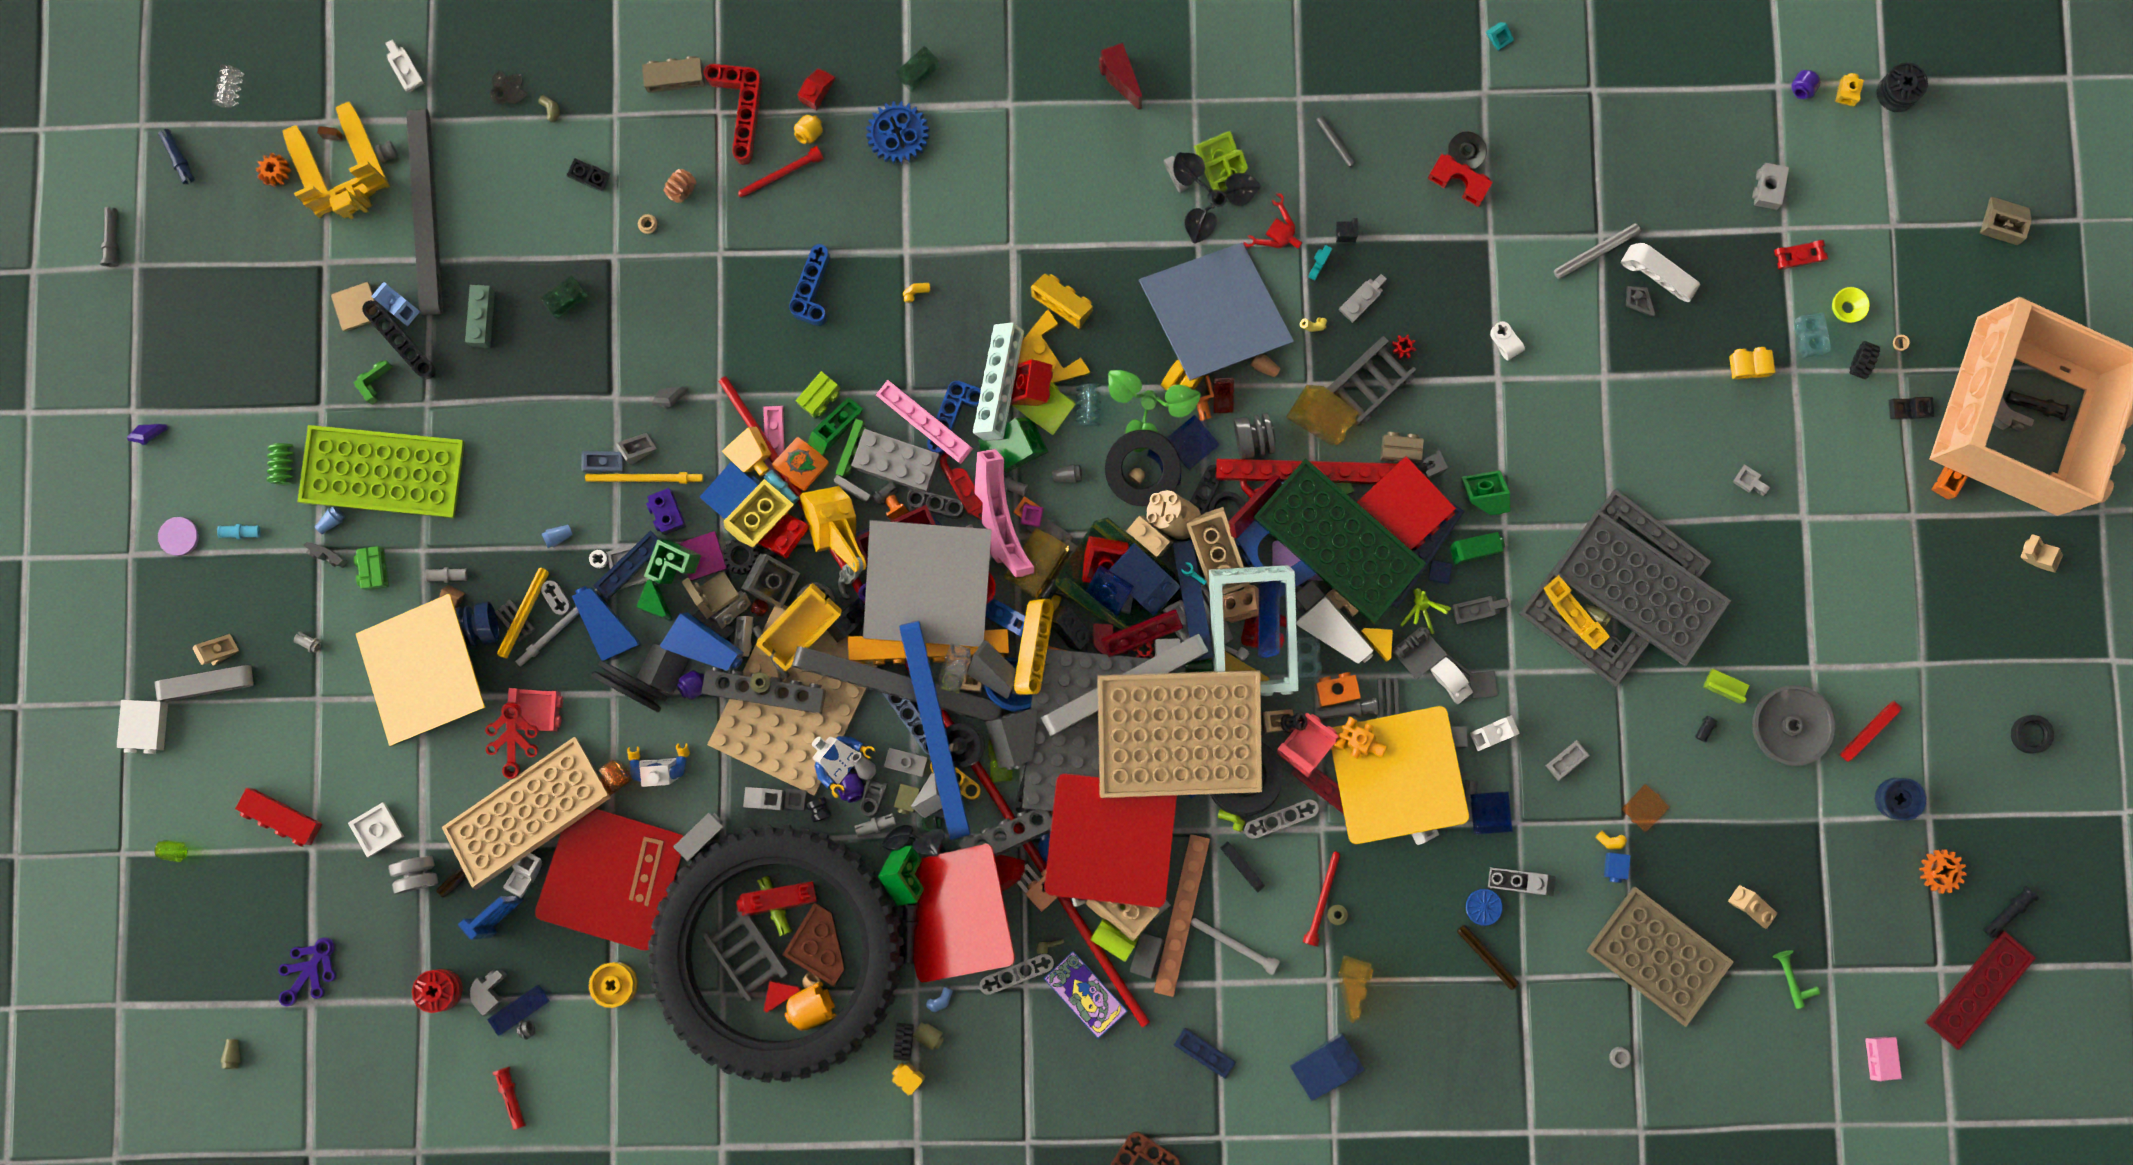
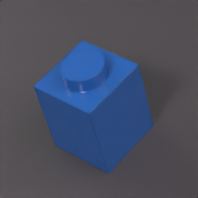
(1617, 867)

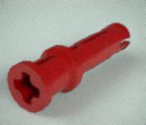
(507, 1087)

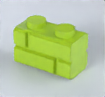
(818, 395)

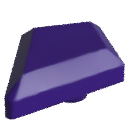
(145, 433)

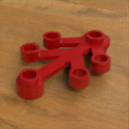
(512, 736)

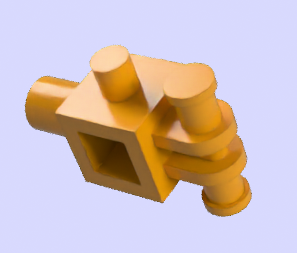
(1361, 740)

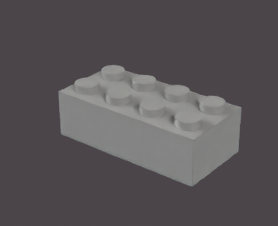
(895, 461)

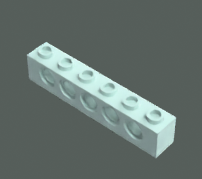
(998, 381)

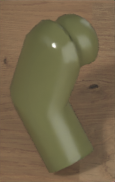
(552, 108)

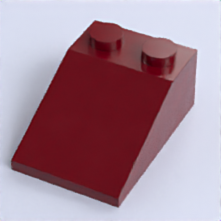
(1119, 73)

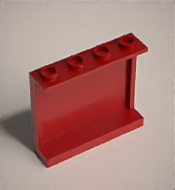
(1407, 504)

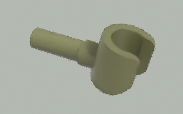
(1042, 947)

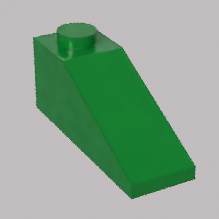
(834, 426)

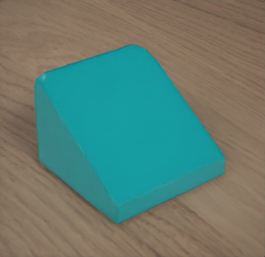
(1500, 35)

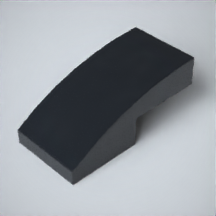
(1911, 408)

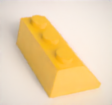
(1062, 300)

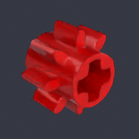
(1398, 348)
(1148, 654)

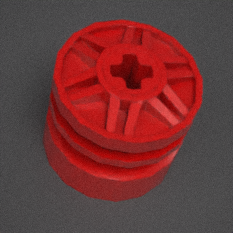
(448, 994)

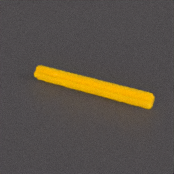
(523, 613)

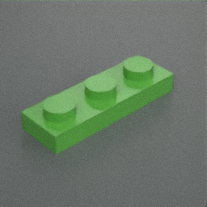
(844, 467)

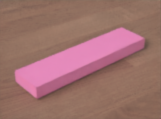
(774, 431)

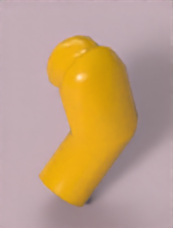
(1611, 843)

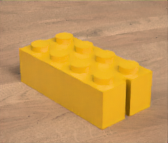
(799, 626)

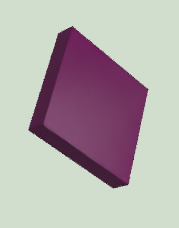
(711, 552)

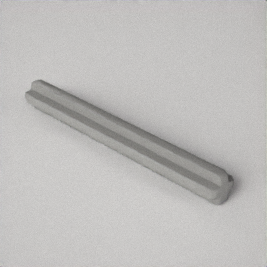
(1597, 251)

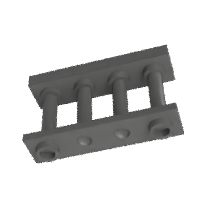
(1365, 362)
(766, 952)

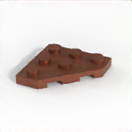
(817, 946)

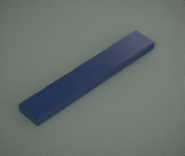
(1429, 549)
(1192, 596)

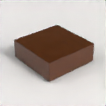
(330, 133)

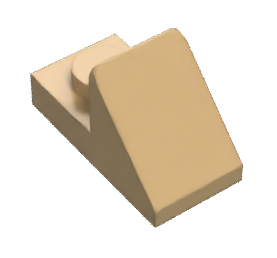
(215, 650)

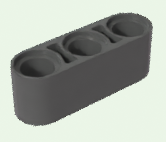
(943, 510)

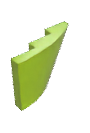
(1221, 159)
(1050, 414)

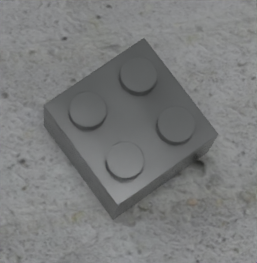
(770, 580)

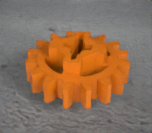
(1946, 878)

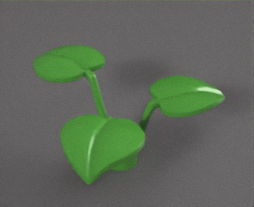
(1125, 385)

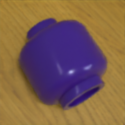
(1805, 84)
(691, 684)
(853, 788)

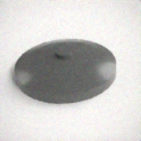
(1793, 725)

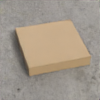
(349, 306)

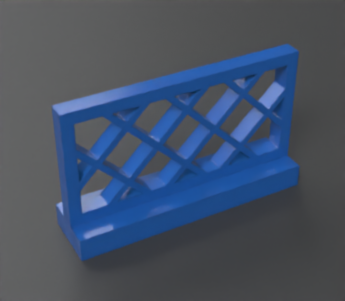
(483, 925)

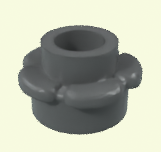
(525, 1029)

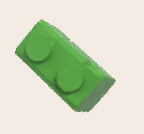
(371, 568)

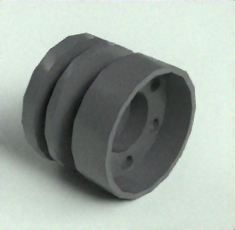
(1254, 436)

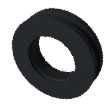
(1135, 440)
(629, 686)
(1262, 800)

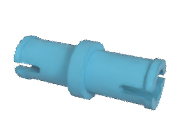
(781, 486)
(238, 531)

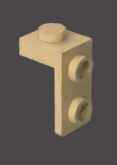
(1753, 905)

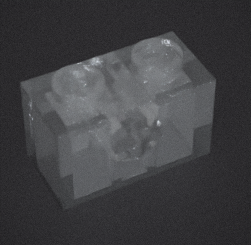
(954, 668)

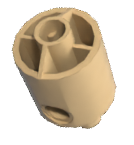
(1171, 513)

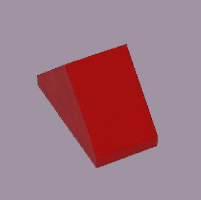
(779, 993)

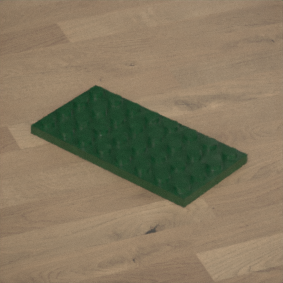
(1339, 541)

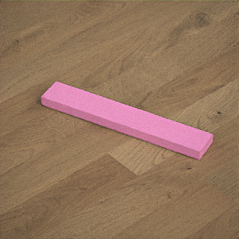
(924, 422)

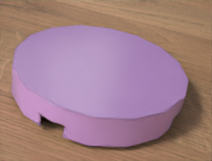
(178, 536)

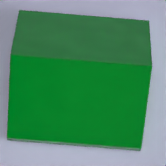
(653, 601)

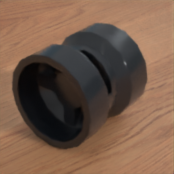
(815, 806)

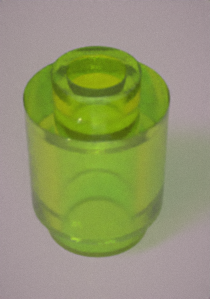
(171, 850)

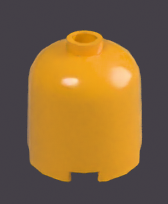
(810, 1008)

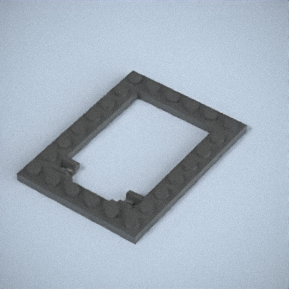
(1603, 661)

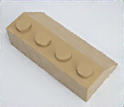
(1215, 545)

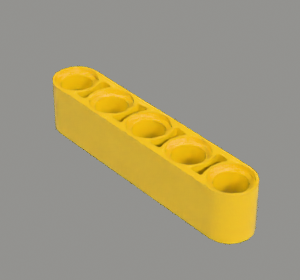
(1033, 647)

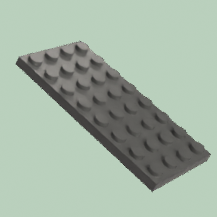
(1641, 587)

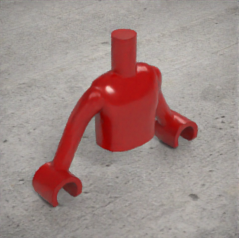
(1278, 231)

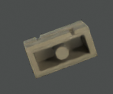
(1396, 447)

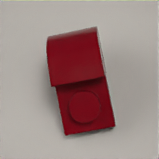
(1099, 632)

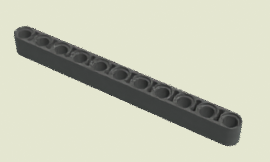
(424, 212)
(891, 683)

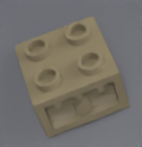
(713, 594)

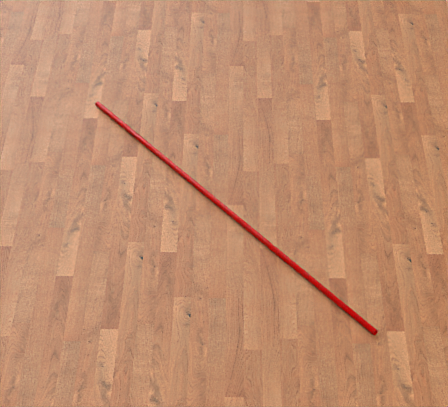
(977, 767)

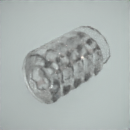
(227, 86)

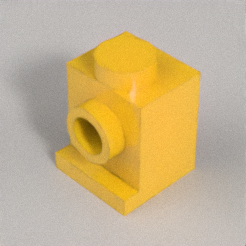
(1845, 94)

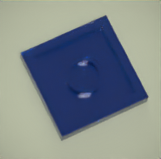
(1193, 442)
(1109, 590)
(1491, 813)

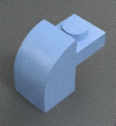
(395, 304)

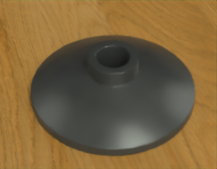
(1457, 149)

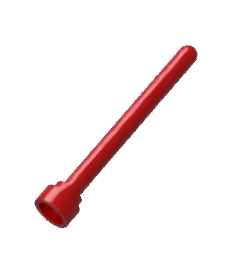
(813, 156)
(1312, 936)

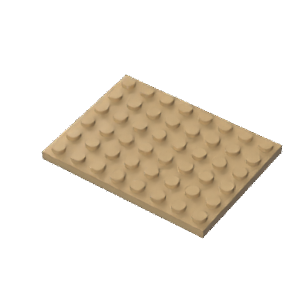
(1179, 733)
(782, 738)

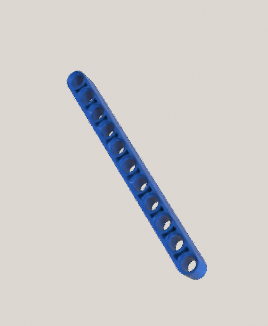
(934, 730)

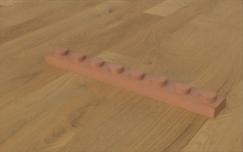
(1181, 915)

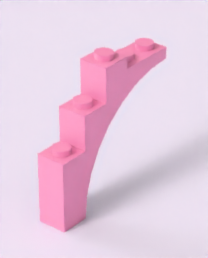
(995, 515)

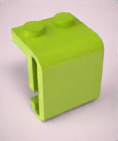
(1113, 939)

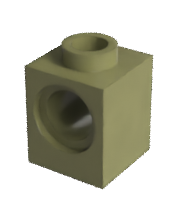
(905, 798)

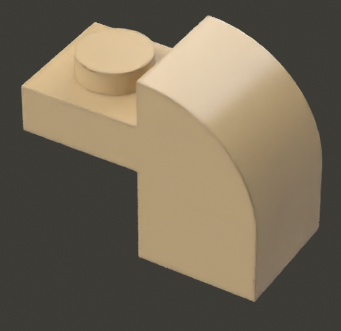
(2041, 554)

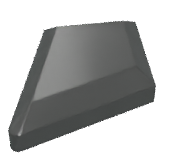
(1639, 300)
(669, 396)

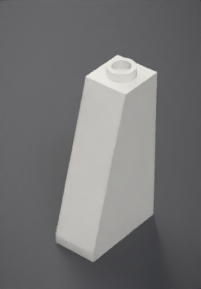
(1335, 629)

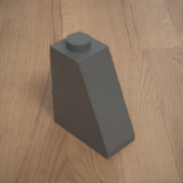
(992, 670)

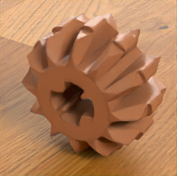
(680, 185)

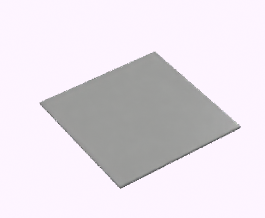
(929, 578)

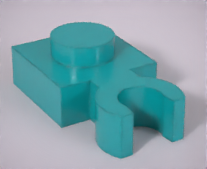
(1321, 258)

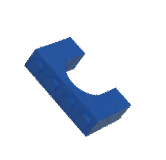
(1249, 542)

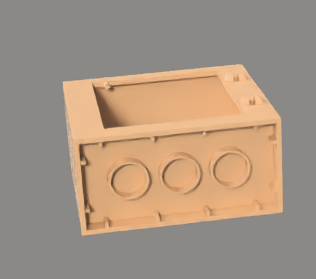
(2048, 344)

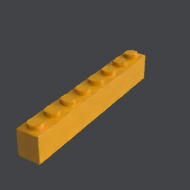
(881, 651)

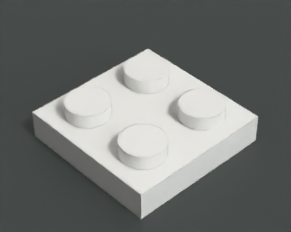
(376, 829)

